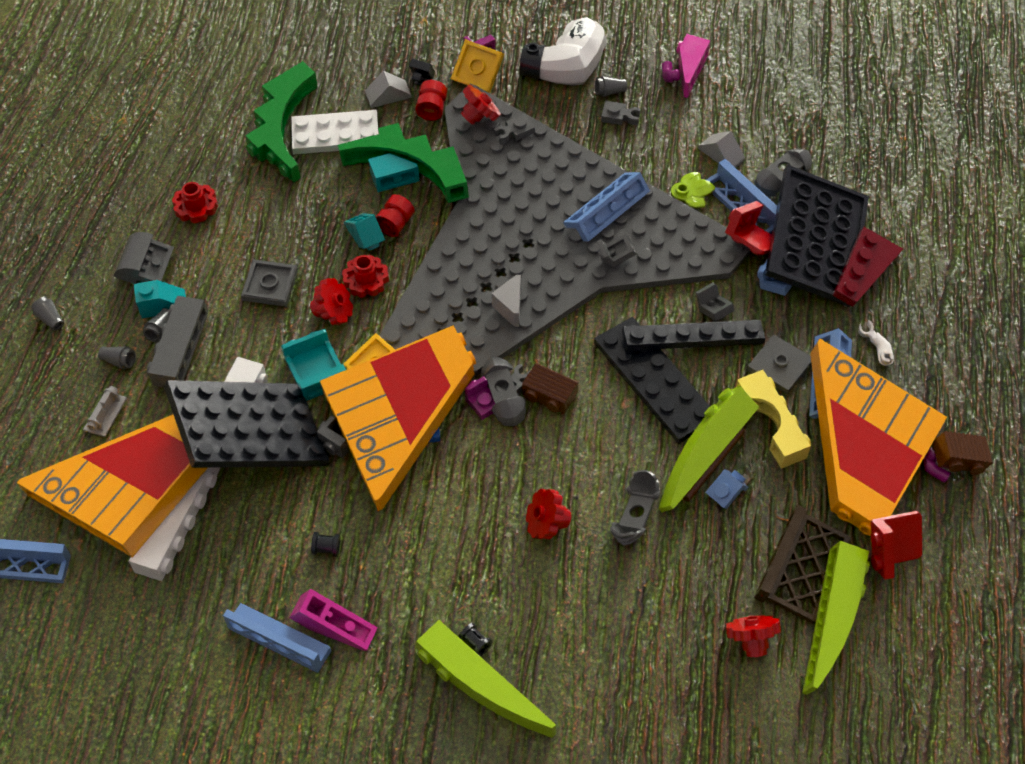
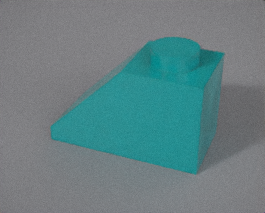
(392, 172)
(365, 231)
(154, 296)

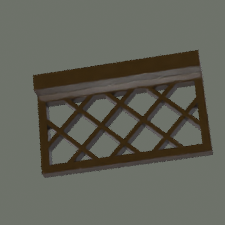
(780, 560)

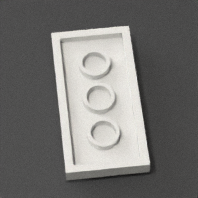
(327, 131)

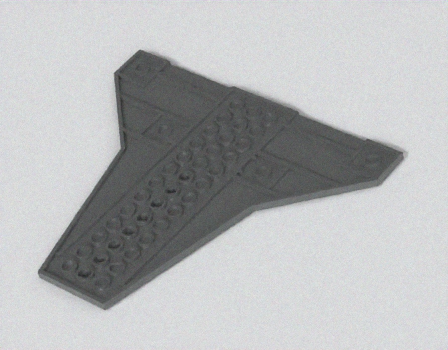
(523, 197)

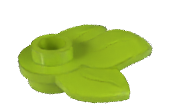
(692, 190)

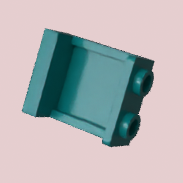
(311, 361)

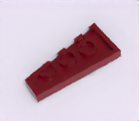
(864, 266)

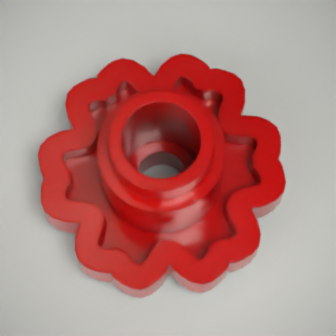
(478, 106)
(194, 202)
(365, 276)
(331, 302)
(547, 514)
(754, 633)

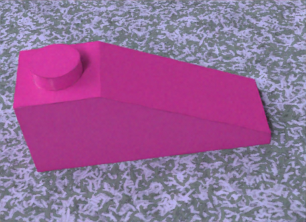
(692, 56)
(332, 620)

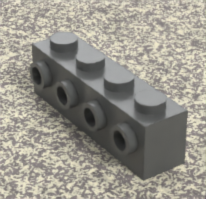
(177, 341)

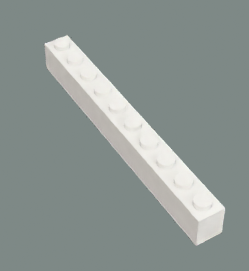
(158, 552)

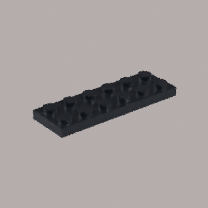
(655, 382)

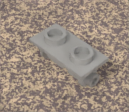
(105, 412)

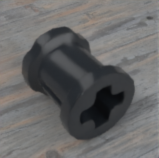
(325, 544)
(475, 639)

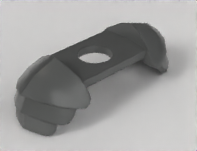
(770, 179)
(508, 406)
(644, 491)

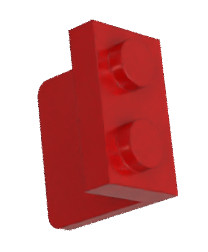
(744, 230)
(895, 541)

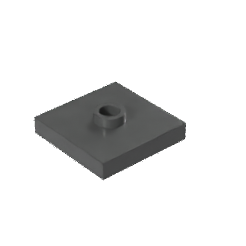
(269, 283)
(781, 363)

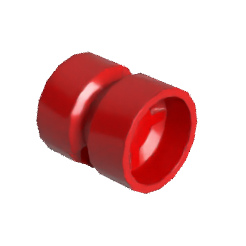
(431, 100)
(395, 215)

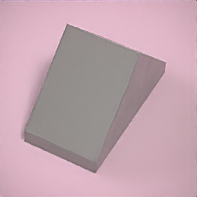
(387, 89)
(721, 147)
(507, 300)

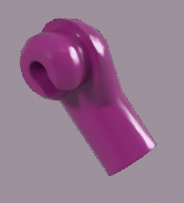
(669, 75)
(932, 468)

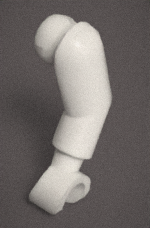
(883, 347)

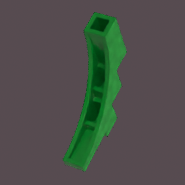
(280, 100)
(438, 166)

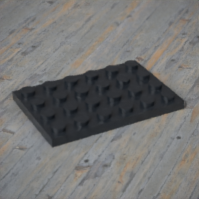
(814, 232)
(245, 424)

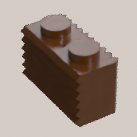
(549, 388)
(962, 452)

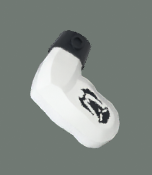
(570, 59)

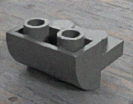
(143, 259)

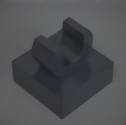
(421, 71)

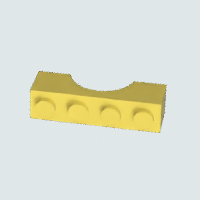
(789, 442)

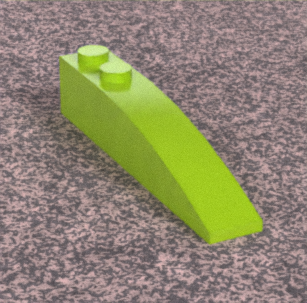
(707, 442)
(837, 609)
(479, 680)

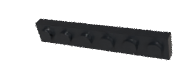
(693, 335)

